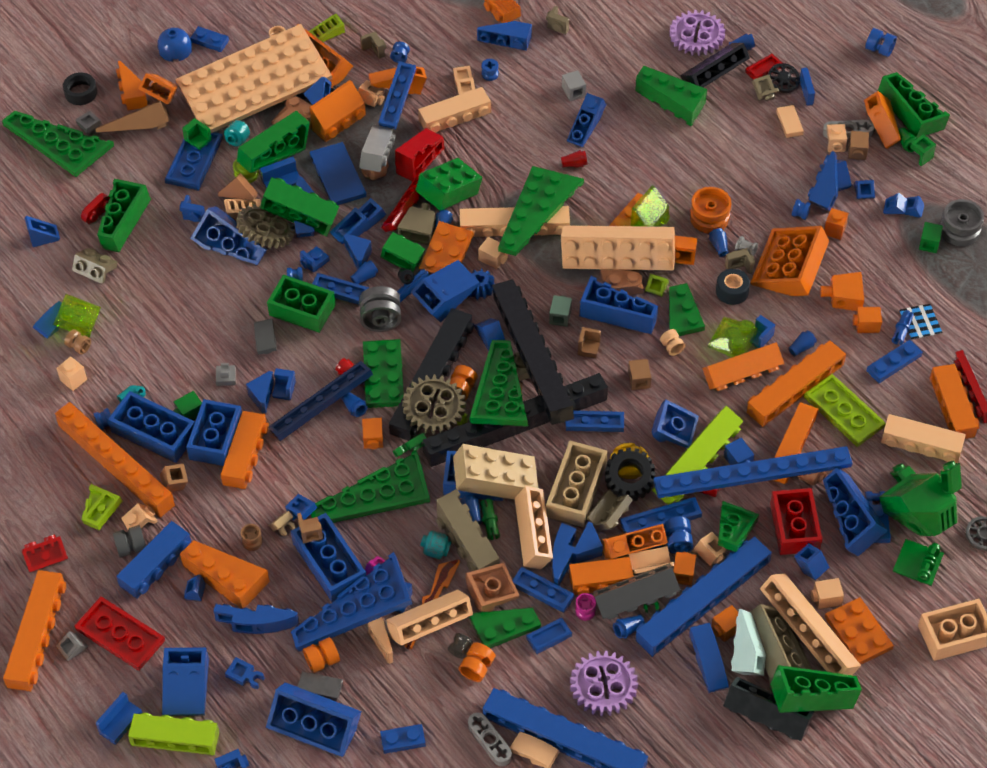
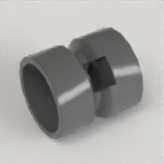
(129, 541)

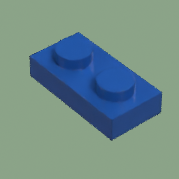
(209, 39)
(403, 738)

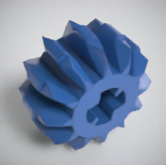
(485, 287)

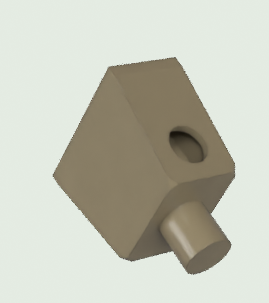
(418, 224)

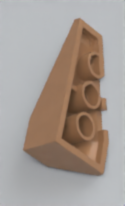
(146, 118)

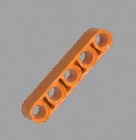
(797, 433)

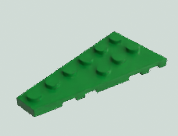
(59, 143)
(537, 204)
(499, 390)
(379, 492)

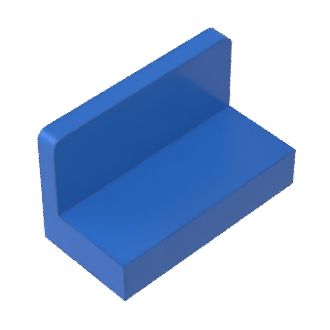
(283, 169)
(117, 719)

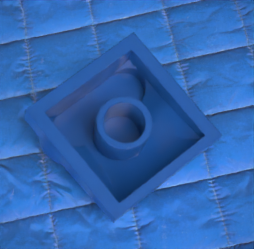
(674, 424)

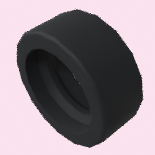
(79, 79)

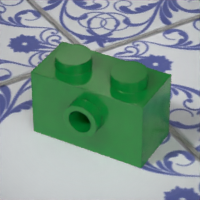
(402, 252)

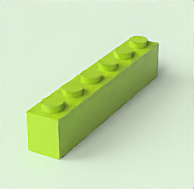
(705, 446)

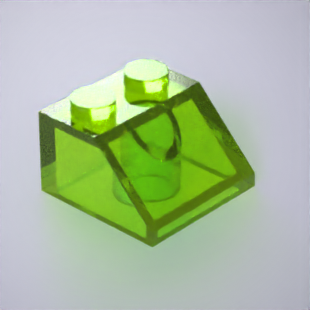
(650, 210)

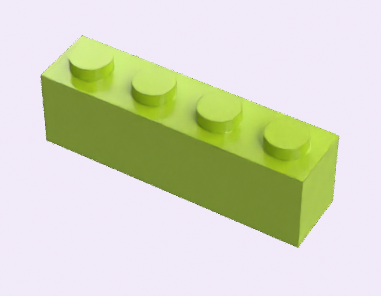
(174, 733)

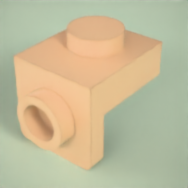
(836, 137)
(139, 515)

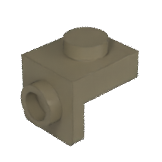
(557, 22)
(373, 41)
(764, 88)
(739, 259)

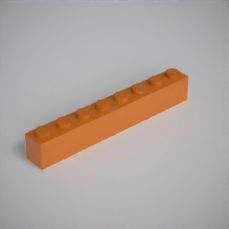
(115, 459)

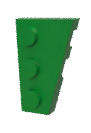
(683, 311)
(735, 525)
(504, 625)

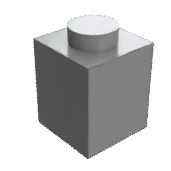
(573, 85)

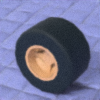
(732, 286)

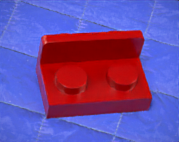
(45, 553)

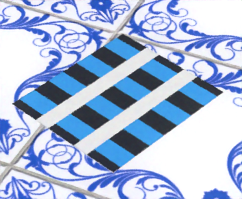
(923, 322)

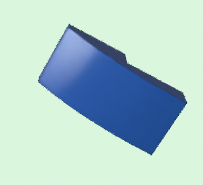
(45, 323)

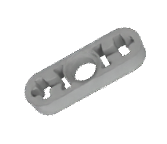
(854, 124)
(488, 729)

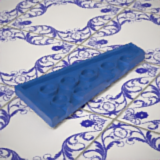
(360, 603)

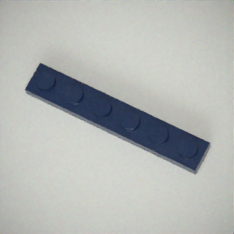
(320, 401)

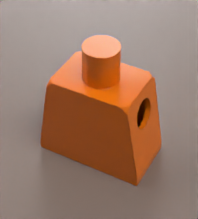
(159, 89)
(845, 291)

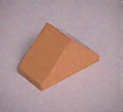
(239, 189)

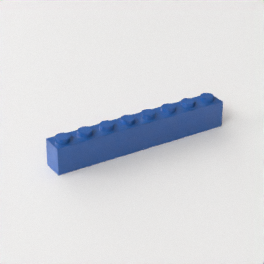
(702, 596)
(556, 730)

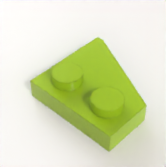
(99, 507)

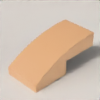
(463, 79)
(536, 750)

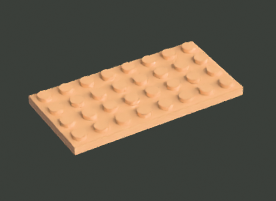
(253, 78)

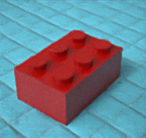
(795, 520)

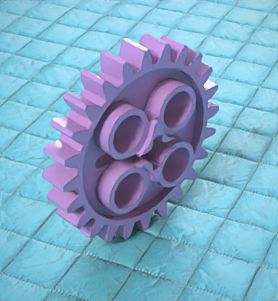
(709, 35)
(622, 680)

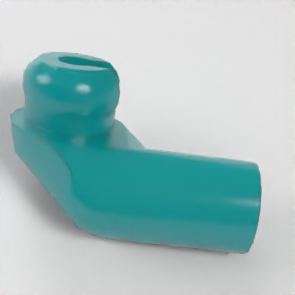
(139, 390)

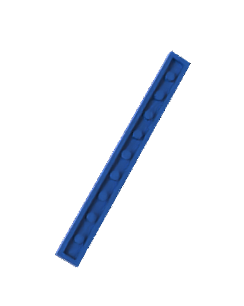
(752, 472)

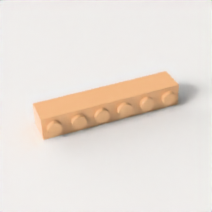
(493, 221)
(809, 625)

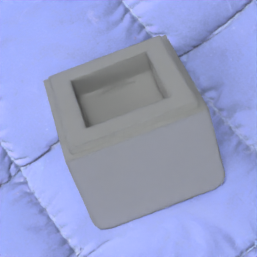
(71, 645)

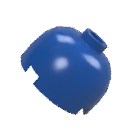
(174, 44)

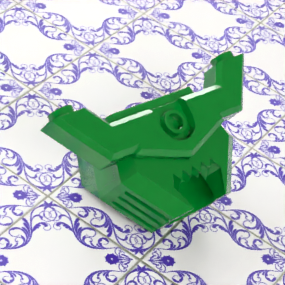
(924, 500)

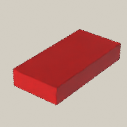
(762, 67)

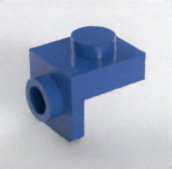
(191, 211)

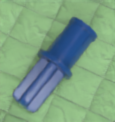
(902, 327)

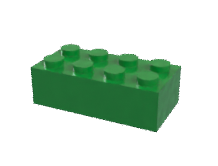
(300, 206)

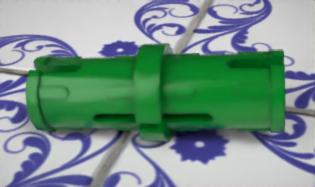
(490, 519)

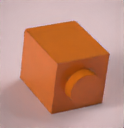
(836, 223)
(868, 319)
(372, 433)
(684, 567)
(725, 623)

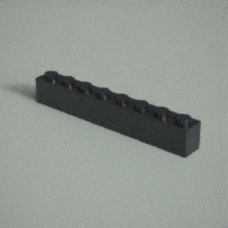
(437, 361)

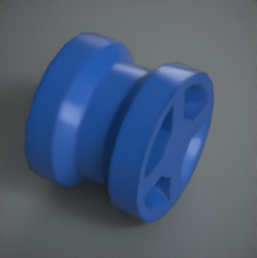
(399, 52)
(490, 69)
(801, 209)
(295, 273)
(102, 418)

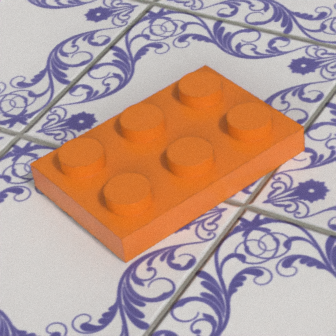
(446, 246)
(859, 631)

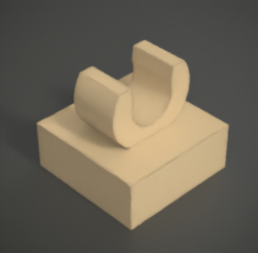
(281, 522)

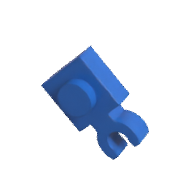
(241, 671)

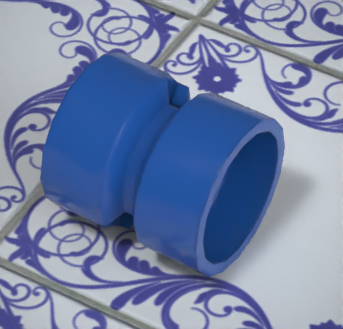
(875, 39)
(679, 535)

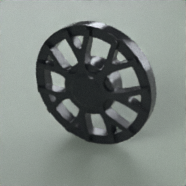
(784, 77)

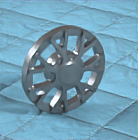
(981, 533)

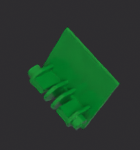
(919, 561)

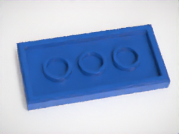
(192, 164)
(337, 173)

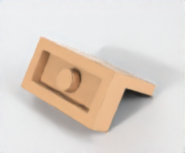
(649, 559)

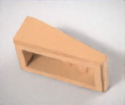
(232, 205)
(379, 635)

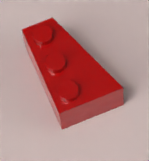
(418, 153)

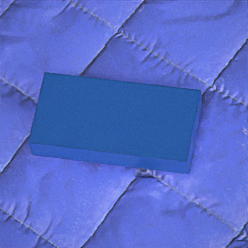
(807, 86)
(549, 635)

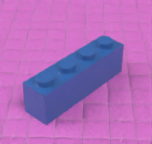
(154, 560)

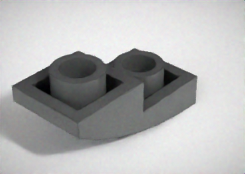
(265, 336)

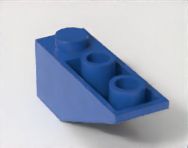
(507, 34)
(586, 120)
(826, 187)

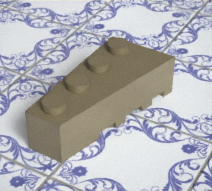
(464, 532)

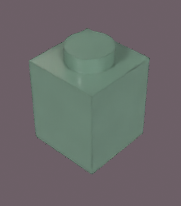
(560, 311)

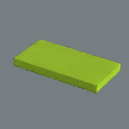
(844, 410)

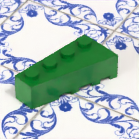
(671, 93)
(912, 107)
(275, 143)
(122, 213)
(813, 690)

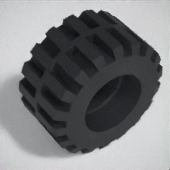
(633, 459)

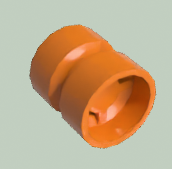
(465, 379)
(321, 655)
(477, 661)

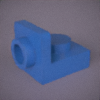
(314, 259)
(301, 505)
(232, 760)

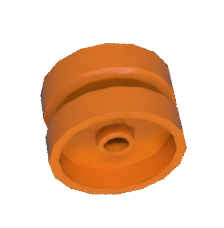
(710, 209)

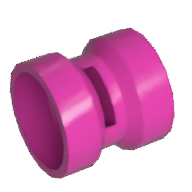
(584, 602)

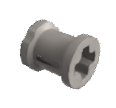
(743, 244)

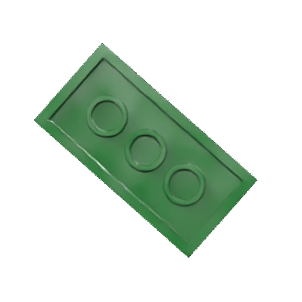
(386, 383)

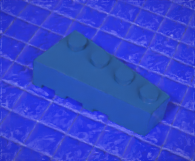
(616, 307)
(855, 515)

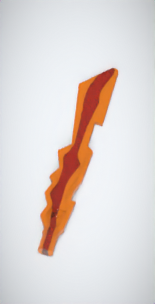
(442, 579)

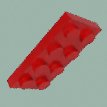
(120, 633)

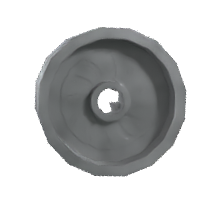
(962, 222)
(380, 309)

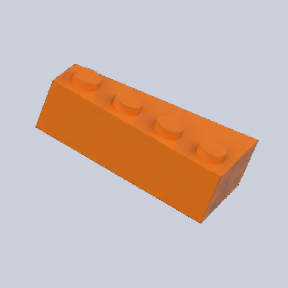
(226, 574)

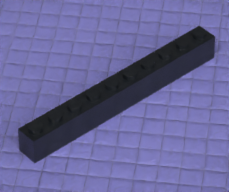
(533, 352)
(583, 392)

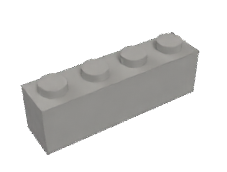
(377, 148)

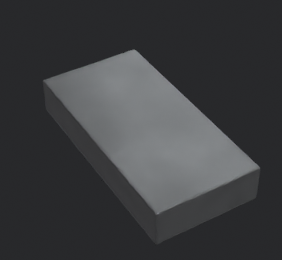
(321, 685)

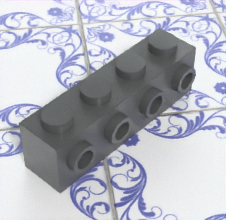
(636, 591)

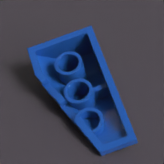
(219, 233)

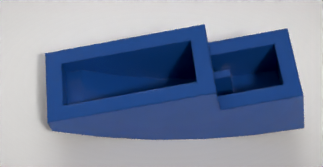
(358, 220)
(562, 552)
(708, 657)

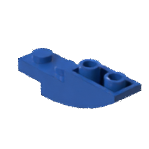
(263, 620)

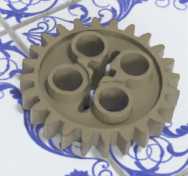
(264, 227)
(415, 399)

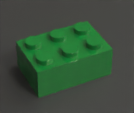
(448, 184)
(301, 303)

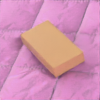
(789, 121)

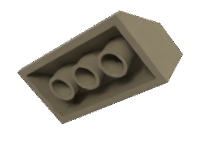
(778, 640)

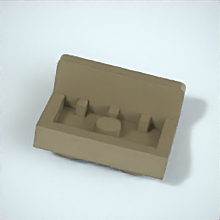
(93, 264)
(608, 511)

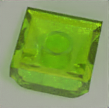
(77, 315)
(733, 336)

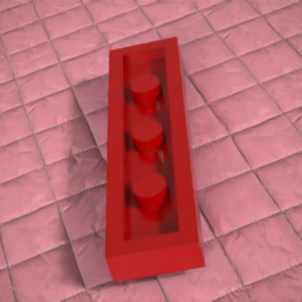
(408, 199)
(969, 380)

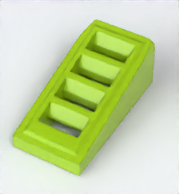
(333, 22)

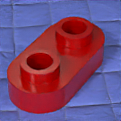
(95, 208)

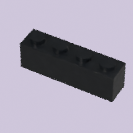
(717, 65)
(761, 707)

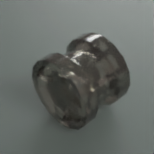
(460, 645)

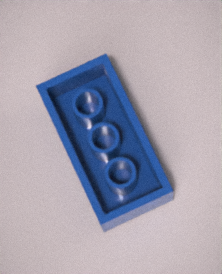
(151, 426)
(329, 558)

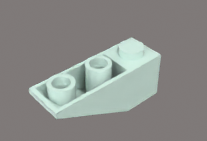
(749, 652)

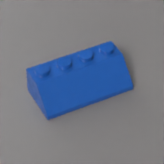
(313, 719)

